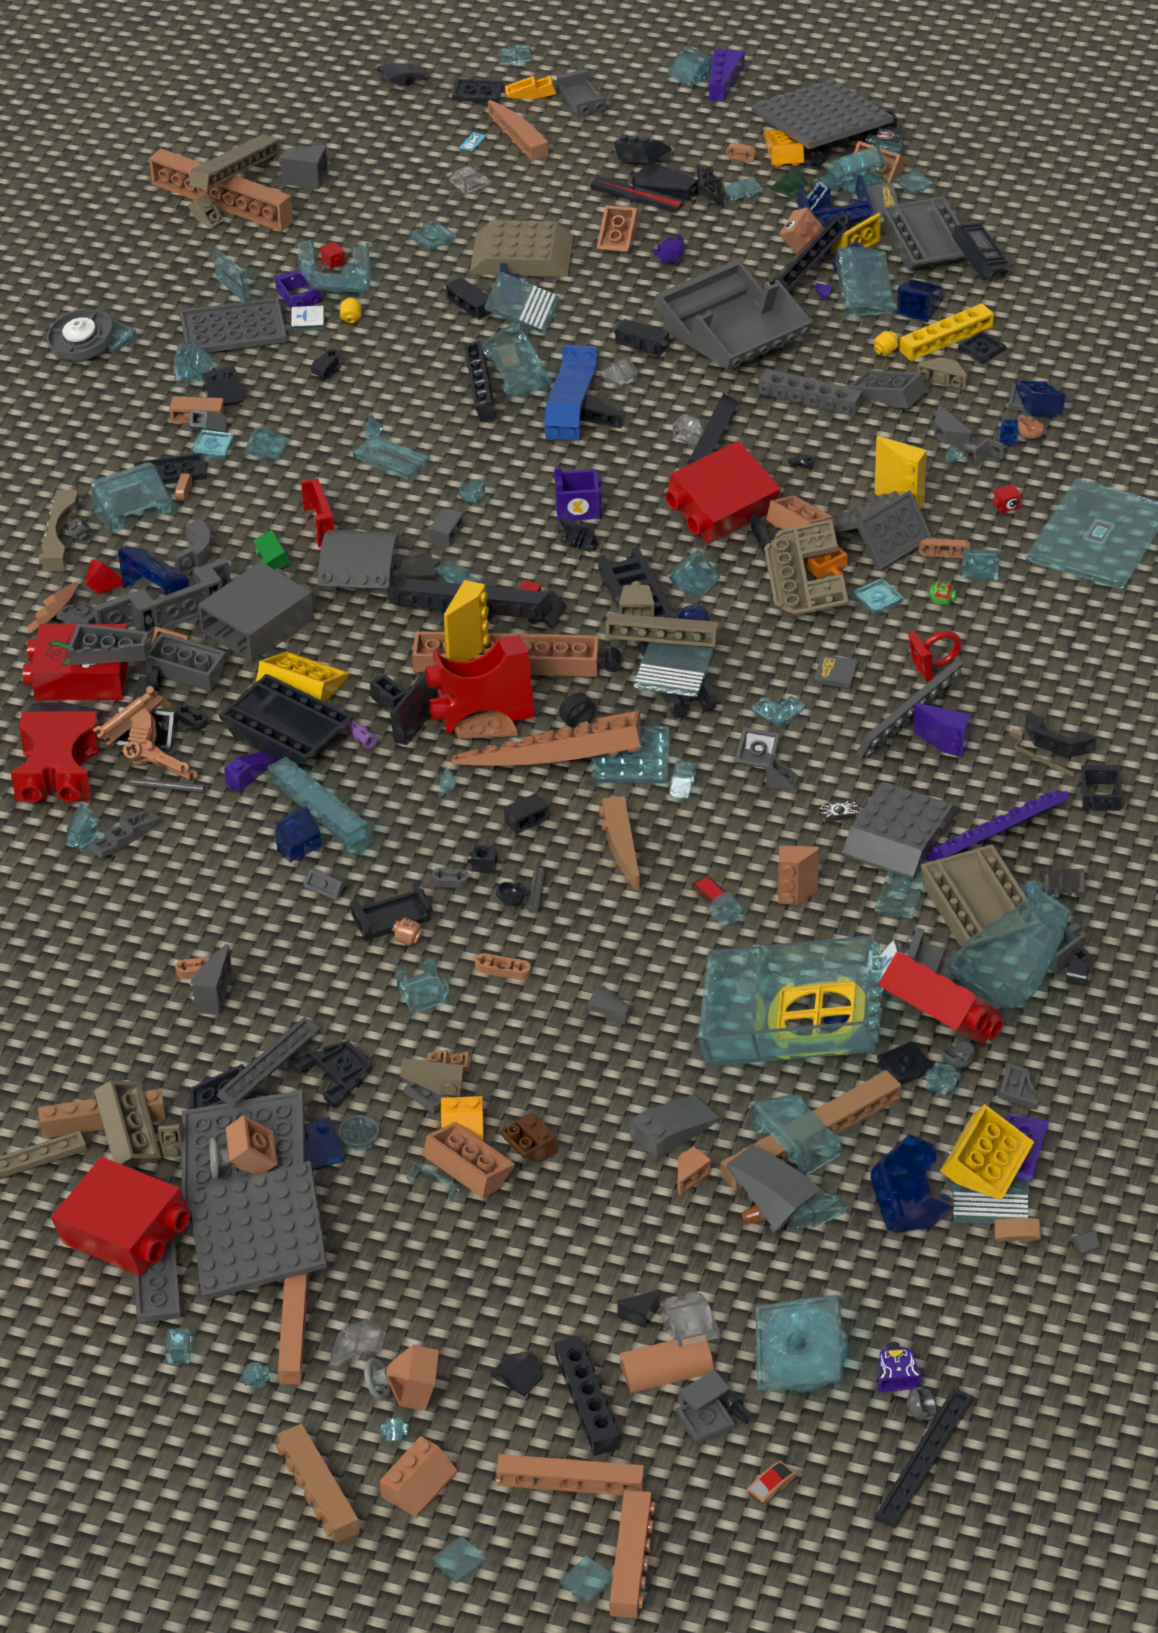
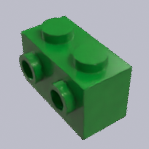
(271, 551)

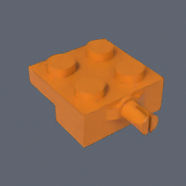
(826, 563)

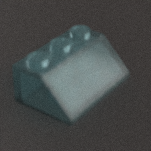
(856, 164)

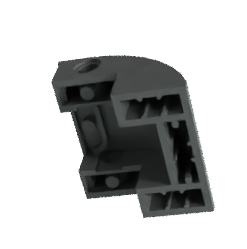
(357, 560)

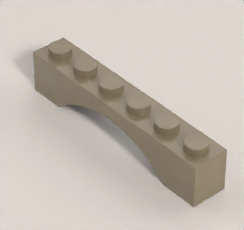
(65, 507)

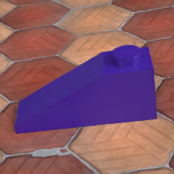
(246, 769)

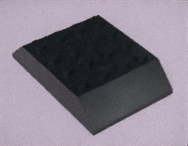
(283, 720)

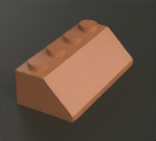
(467, 1159)

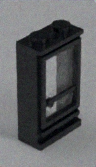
(981, 250)

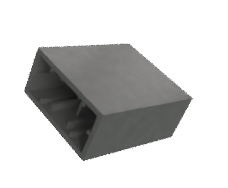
(256, 611)

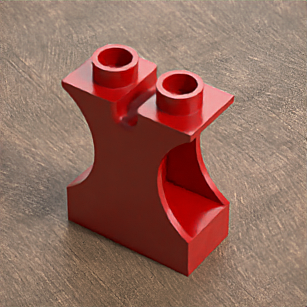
(491, 682)
(56, 750)

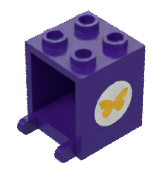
(578, 494)

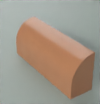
(664, 1364)

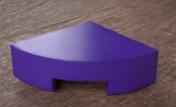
(824, 290)

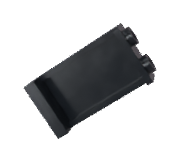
(379, 917)

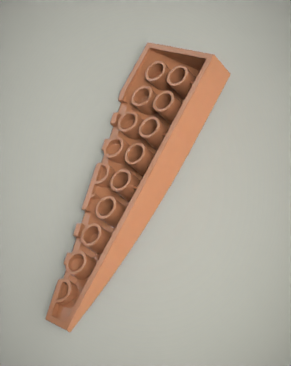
(605, 736)

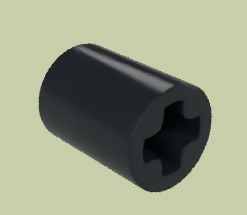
(612, 659)

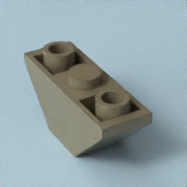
(943, 372)

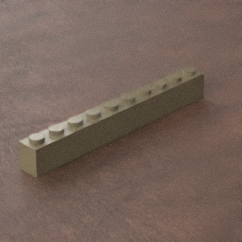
(234, 162)

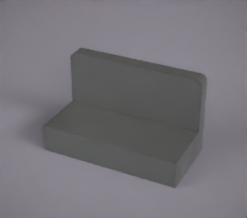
(325, 883)
(703, 1391)

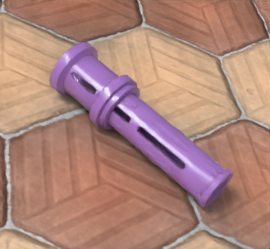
(362, 734)

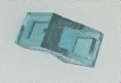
(682, 779)

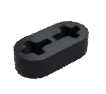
(195, 719)

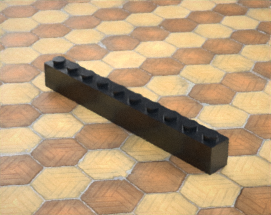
(499, 601)

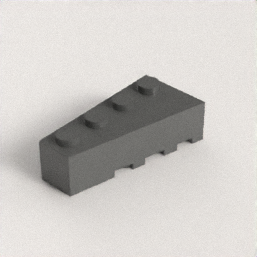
(107, 645)

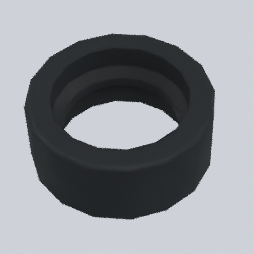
(572, 703)

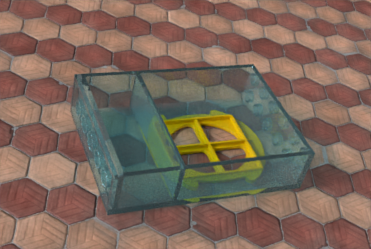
(755, 985)

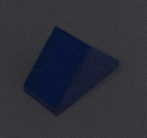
(819, 197)

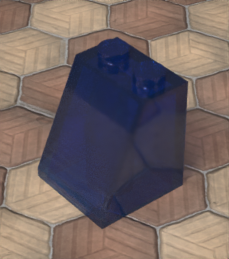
(918, 299)

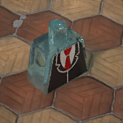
(888, 139)

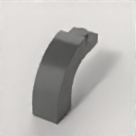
(200, 551)

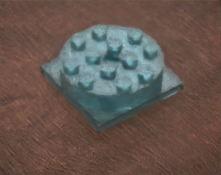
(782, 1333)

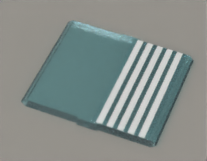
(522, 302)
(673, 668)
(982, 1209)

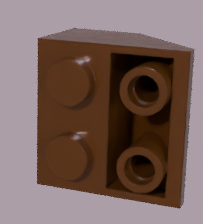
(531, 1138)

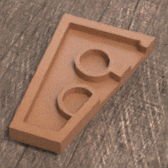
(485, 725)

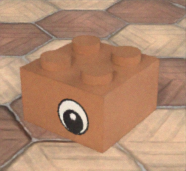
(800, 229)

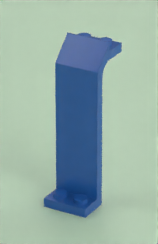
(569, 392)

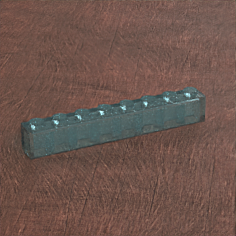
(321, 804)

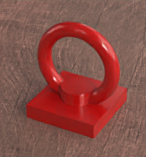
(922, 655)

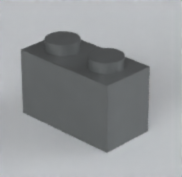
(446, 527)

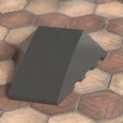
(772, 1185)

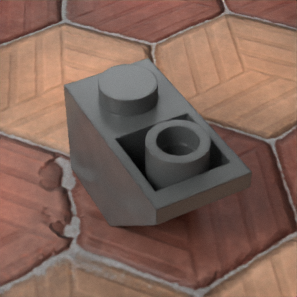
(207, 421)

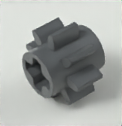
(79, 529)

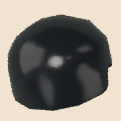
(511, 893)

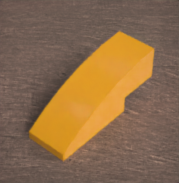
(531, 88)

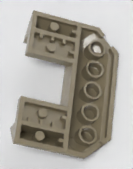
(788, 571)

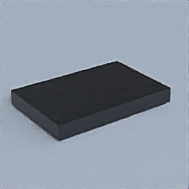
(477, 90)

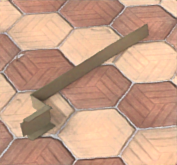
(1017, 735)

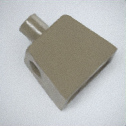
(636, 600)

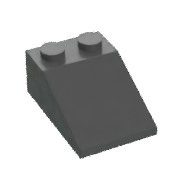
(212, 982)

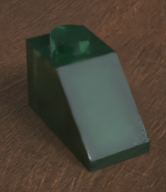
(790, 183)

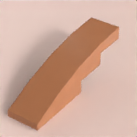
(52, 605)

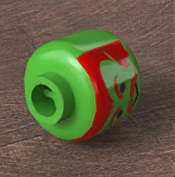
(942, 593)

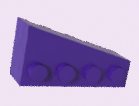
(724, 70)

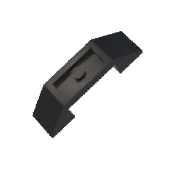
(1080, 745)

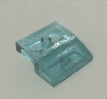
(432, 235)

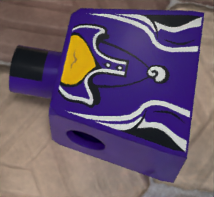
(897, 1369)

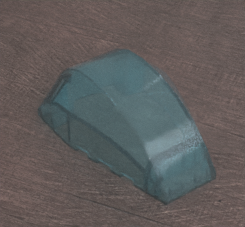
(1013, 953)

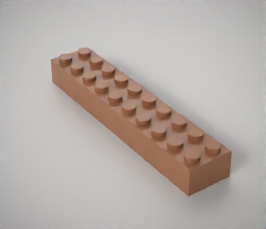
(233, 195)
(547, 652)

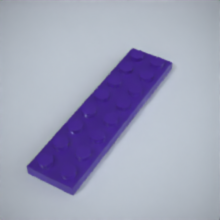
(998, 824)

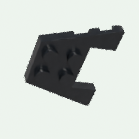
(341, 1063)

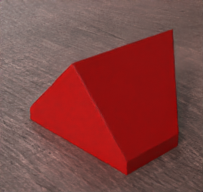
(101, 577)

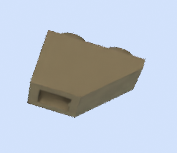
(205, 211)
(171, 1139)

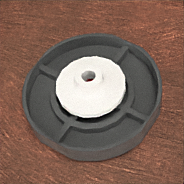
(80, 334)

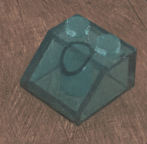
(980, 564)
(694, 574)

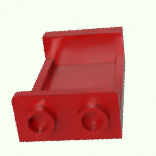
(314, 498)

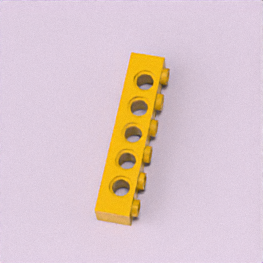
(946, 332)

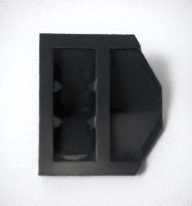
(519, 1372)

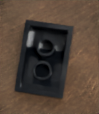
(206, 1093)

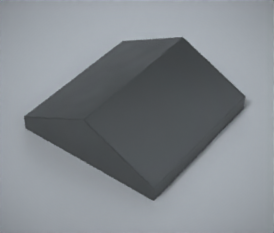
(756, 747)

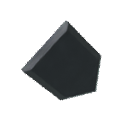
(709, 185)

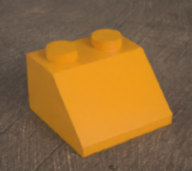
(465, 1112)

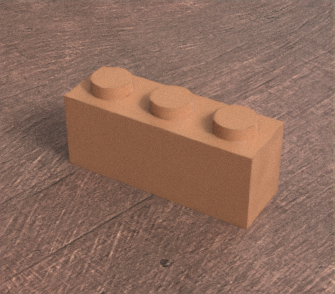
(181, 407)

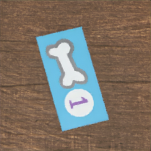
(473, 140)

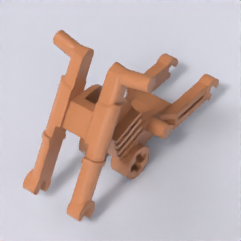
(143, 734)

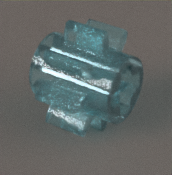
(256, 1375)
(394, 1429)

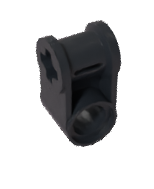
(326, 364)
(1078, 968)

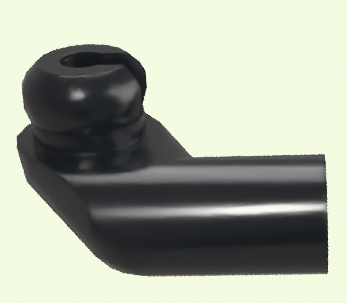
(803, 460)

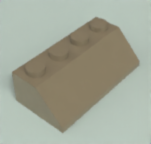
(127, 1123)

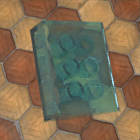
(864, 281)

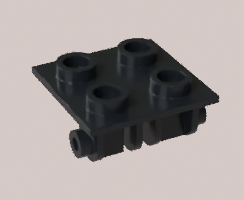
(578, 535)

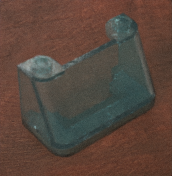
(516, 361)
(128, 493)
(797, 1131)

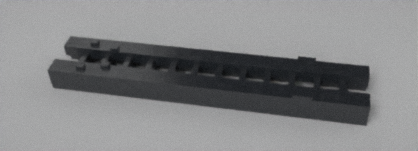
(624, 573)

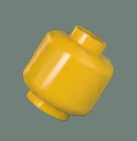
(350, 310)
(885, 343)

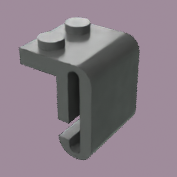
(929, 954)

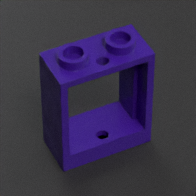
(285, 283)

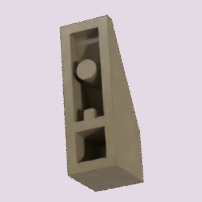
(435, 1076)

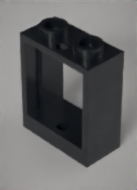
(1110, 775)

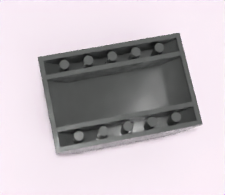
(923, 232)
(898, 829)

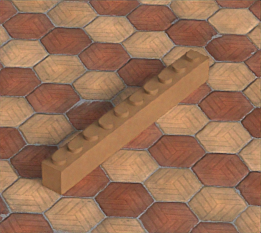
(836, 1115)

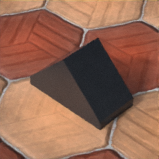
(639, 1308)

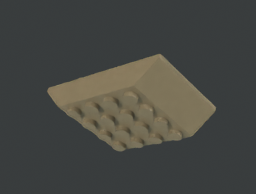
(525, 246)
(971, 890)

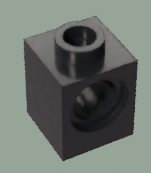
(483, 859)

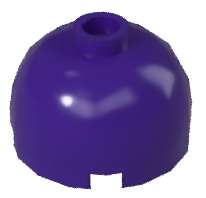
(670, 250)

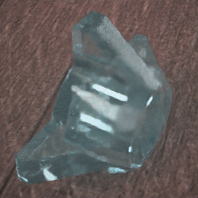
(447, 782)

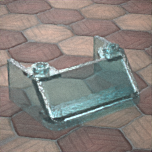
(354, 276)

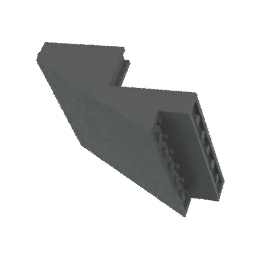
(731, 315)

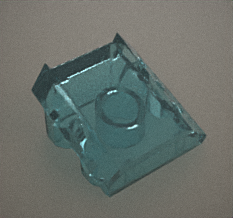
(266, 444)

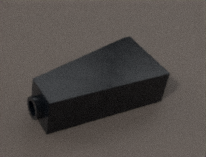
(666, 181)

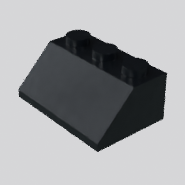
(639, 149)
(165, 729)

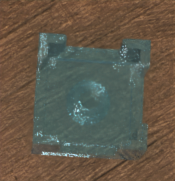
(423, 989)

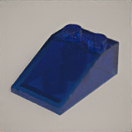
(1040, 397)

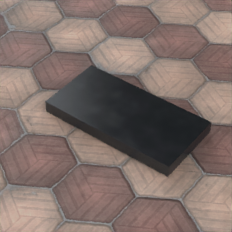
(172, 467)

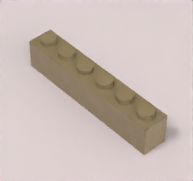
(662, 630)

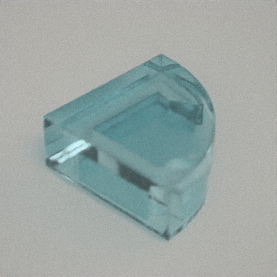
(953, 454)

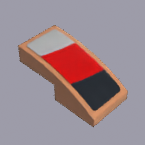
(770, 1481)

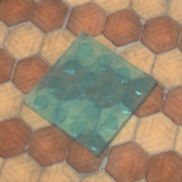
(644, 765)

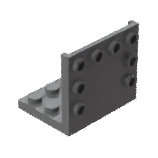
(888, 525)

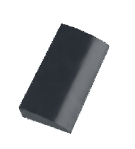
(412, 711)

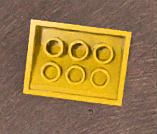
(900, 469)
(467, 622)
(304, 674)
(987, 1154)

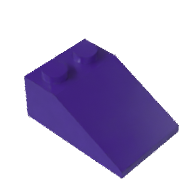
(942, 728)

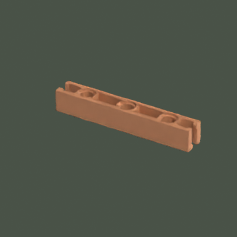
(293, 1329)
(568, 1475)

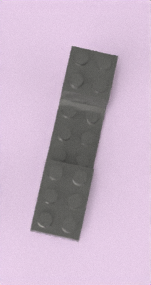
(145, 614)

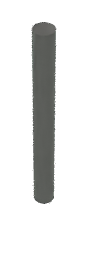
(167, 785)

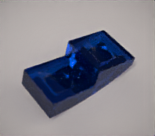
(1009, 432)

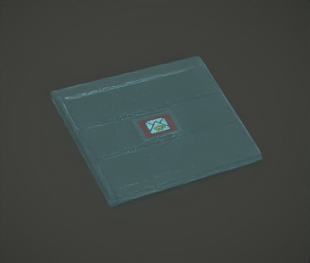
(1097, 533)

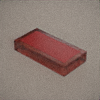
(707, 888)

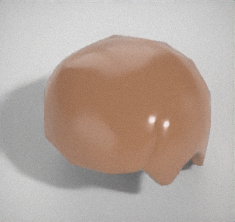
(1030, 429)

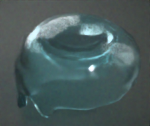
(473, 491)

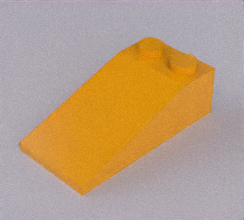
(783, 148)

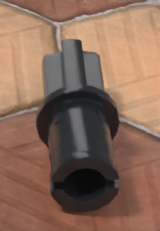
(819, 157)
(736, 1407)

